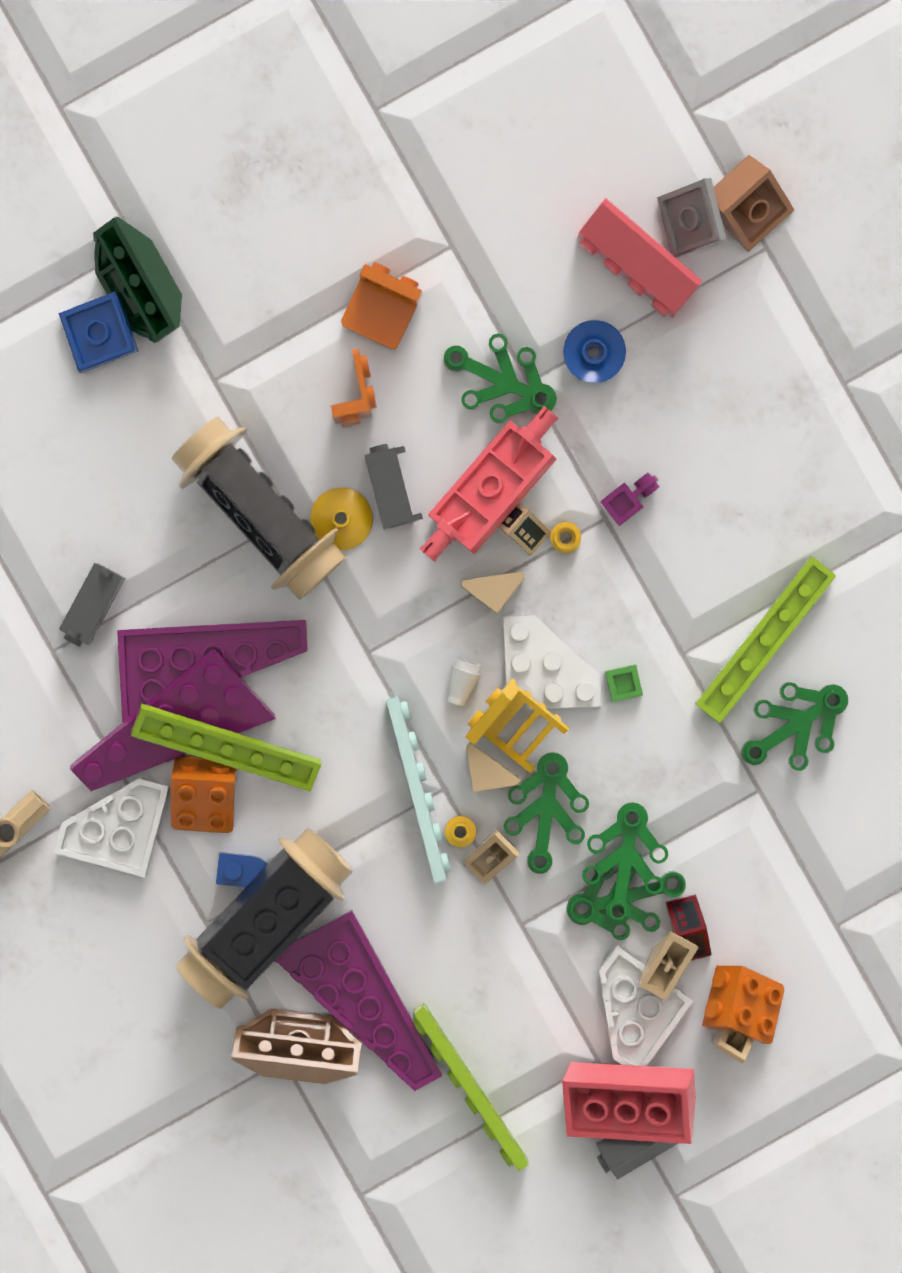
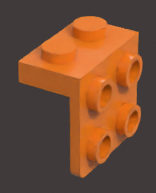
(382, 306)
(351, 412)
(202, 795)
(743, 1003)

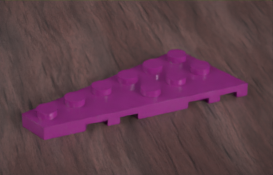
(158, 656)
(205, 693)
(351, 983)

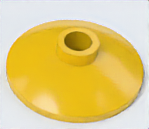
(358, 514)

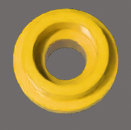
(575, 537)
(460, 821)

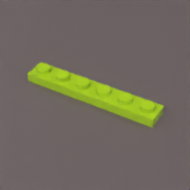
(765, 639)
(226, 747)
(476, 1098)

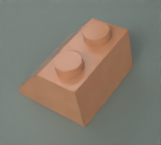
(751, 202)

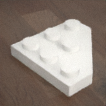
(547, 666)
(117, 829)
(635, 1017)

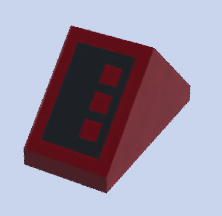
(689, 923)

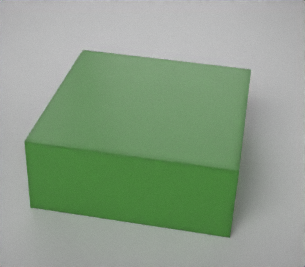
(623, 683)

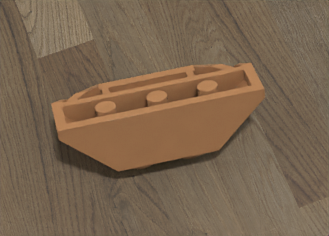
(297, 1047)

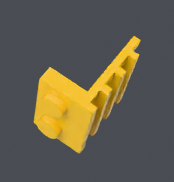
(501, 709)

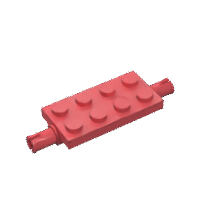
(492, 486)

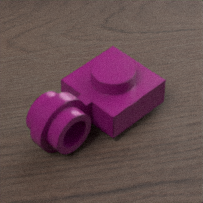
(623, 502)

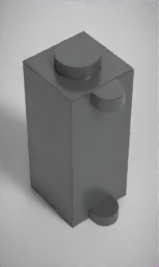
(389, 486)
(91, 605)
(627, 1155)

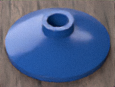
(606, 340)

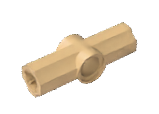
(23, 818)

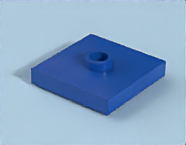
(98, 332)

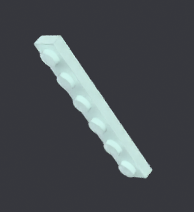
(422, 801)

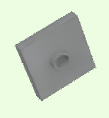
(692, 218)

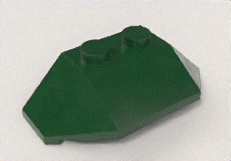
(133, 267)

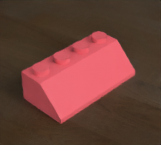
(638, 258)
(629, 1102)

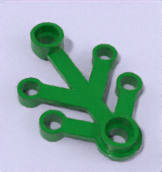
(505, 382)
(799, 722)
(546, 807)
(626, 857)
(597, 904)

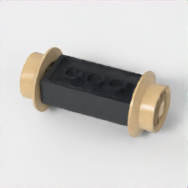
(256, 508)
(264, 919)

